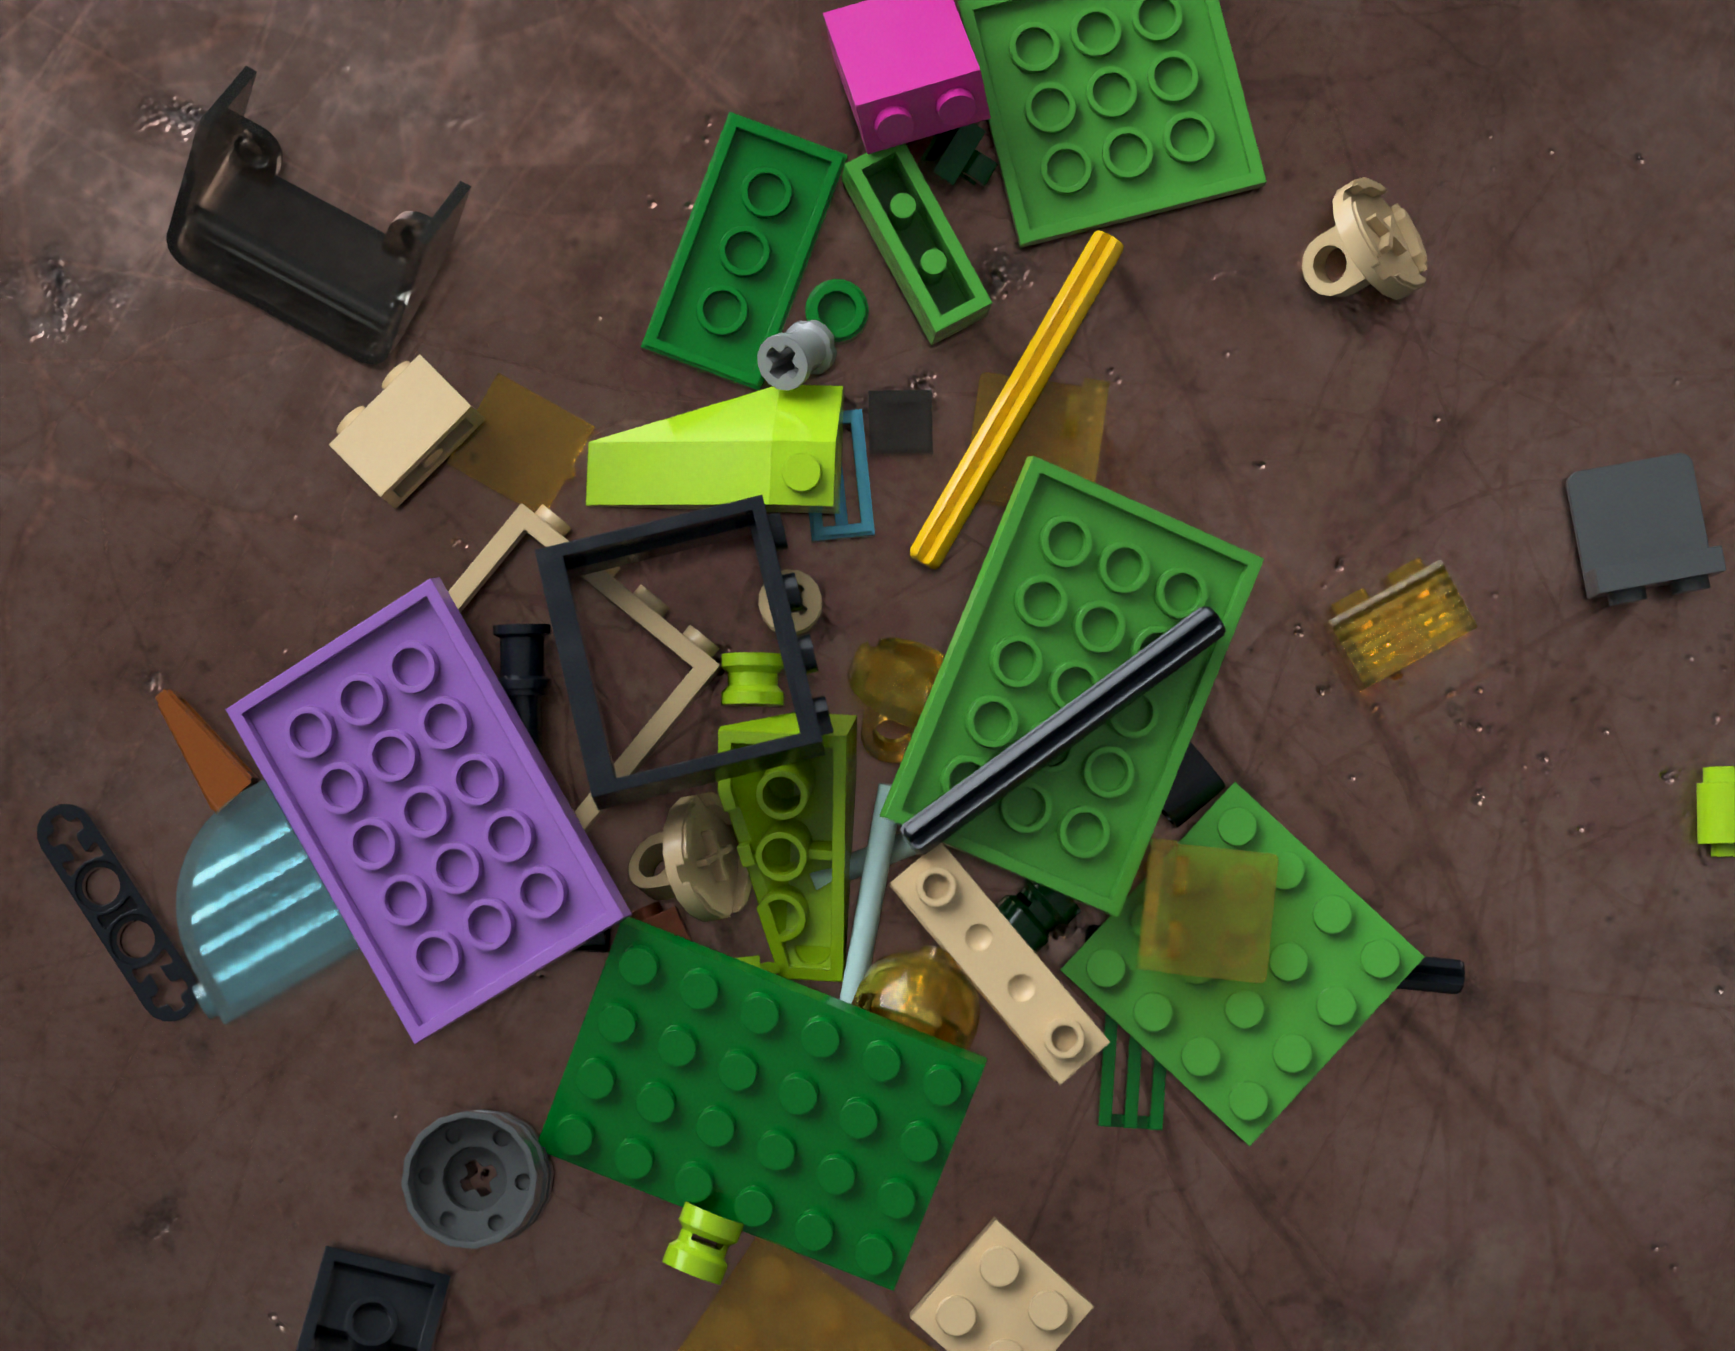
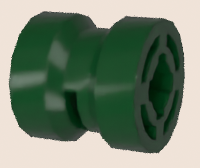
(1036, 912)

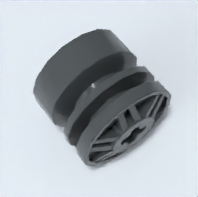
(445, 1159)

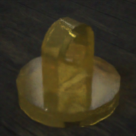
(893, 686)

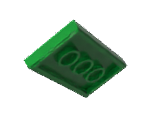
(744, 250)

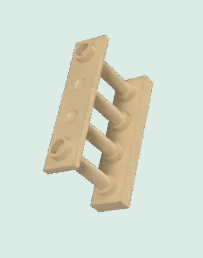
(999, 963)

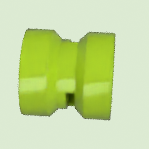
(698, 1256)

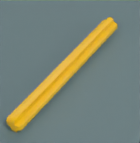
(1016, 399)

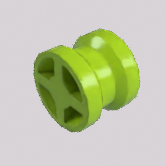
(752, 679)

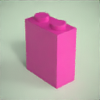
(906, 69)

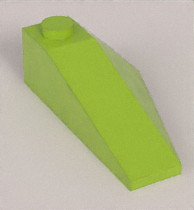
(793, 825)

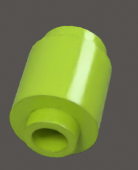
(1717, 810)

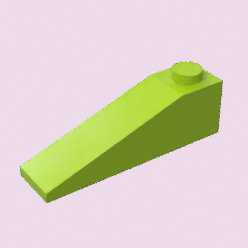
(727, 452)

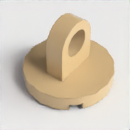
(1377, 244)
(698, 859)

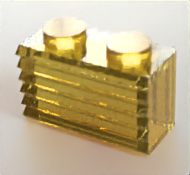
(1399, 623)

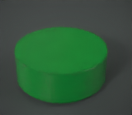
(840, 308)

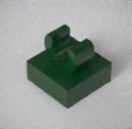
(954, 156)

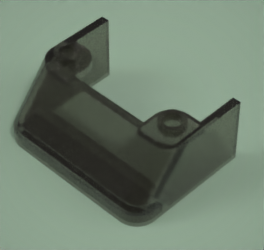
(295, 250)

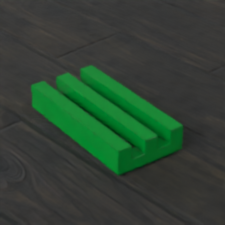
(1130, 1118)

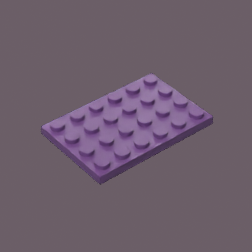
(428, 810)

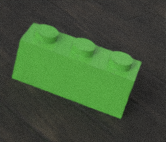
(916, 241)

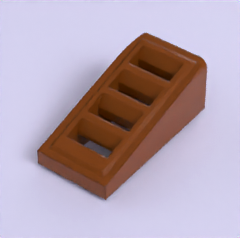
(212, 761)

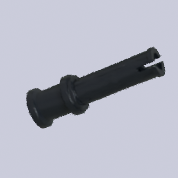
(524, 672)

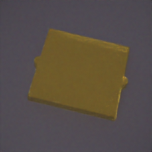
(523, 445)

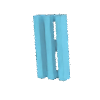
(842, 529)

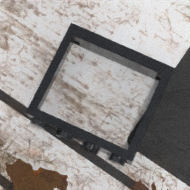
(655, 539)

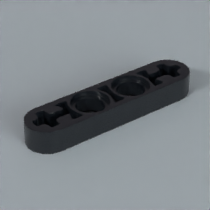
(113, 917)

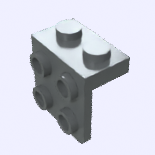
(1641, 529)

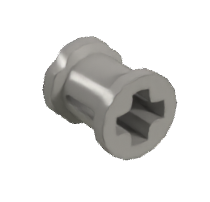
(792, 356)

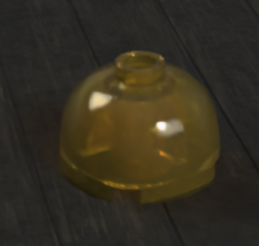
(923, 993)

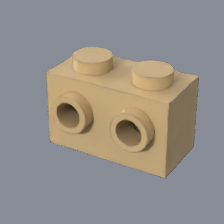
(405, 430)

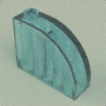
(254, 909)

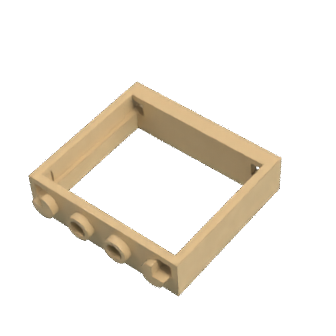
(640, 606)

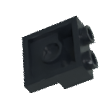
(372, 1305)

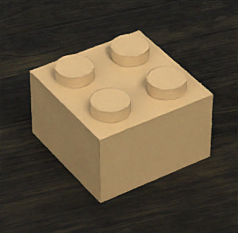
(1000, 1299)

